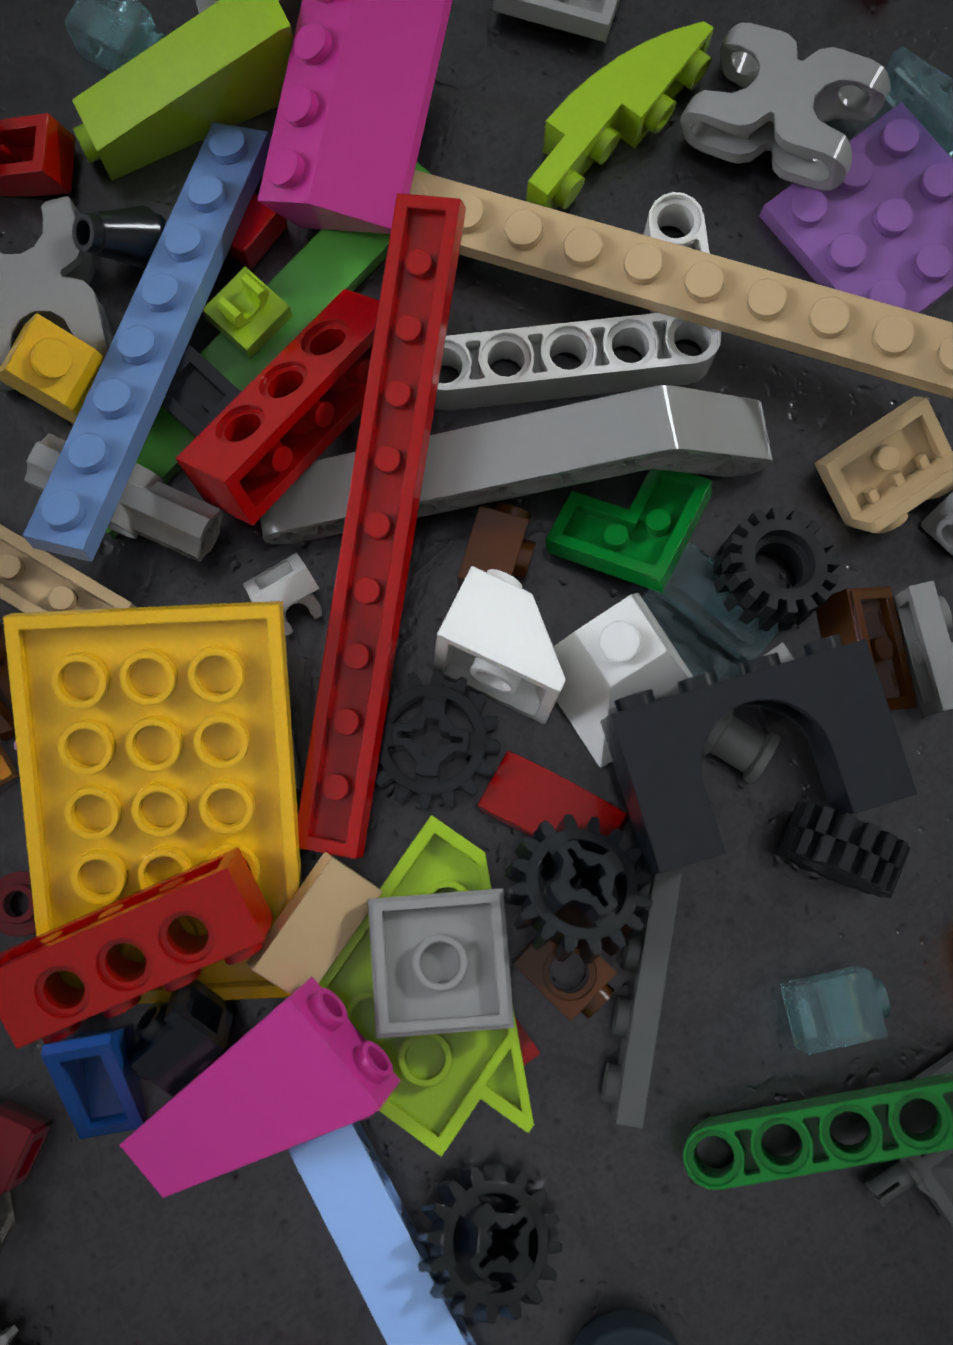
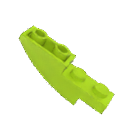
(616, 103)

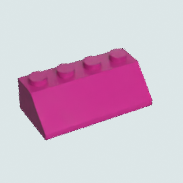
(353, 111)

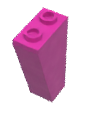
(271, 1090)

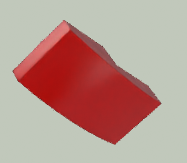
(528, 794)

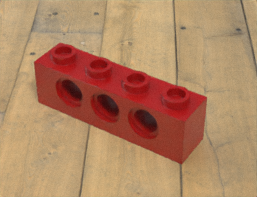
(286, 412)
(217, 892)

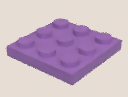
(883, 227)

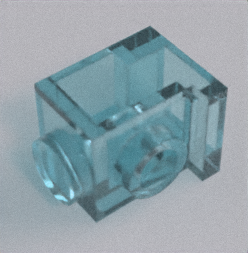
(111, 31)

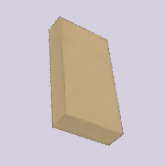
(314, 925)

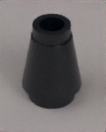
(119, 234)

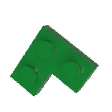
(636, 542)

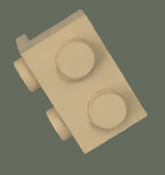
(889, 468)

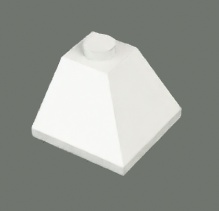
(500, 645)
(612, 659)

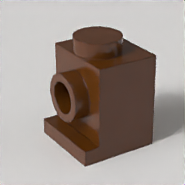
(499, 542)

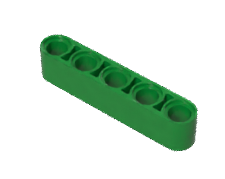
(818, 1148)

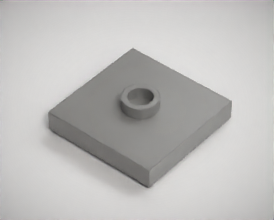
(440, 963)

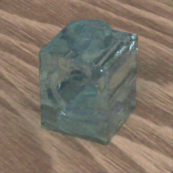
(835, 1009)

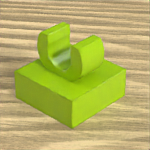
(247, 312)

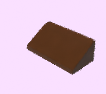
(872, 616)

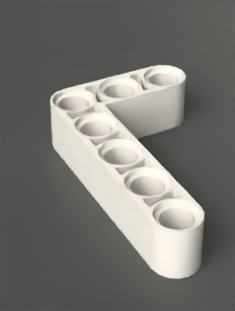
(589, 340)

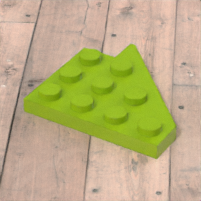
(438, 1072)

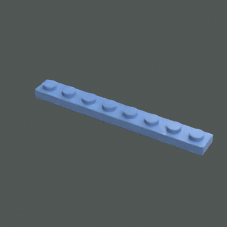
(148, 345)

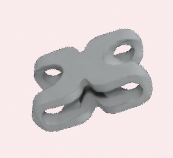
(785, 106)
(53, 283)

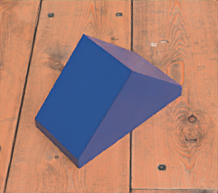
(97, 1080)

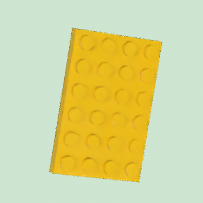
(151, 752)

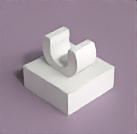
(286, 582)

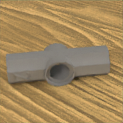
(145, 506)

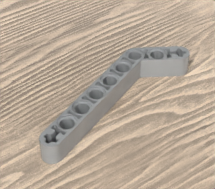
(548, 451)

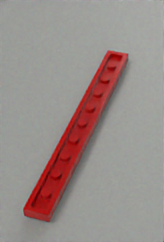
(380, 524)

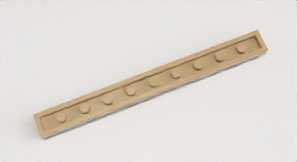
(702, 287)

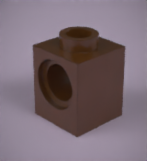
(585, 998)

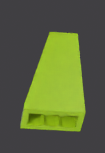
(207, 71)

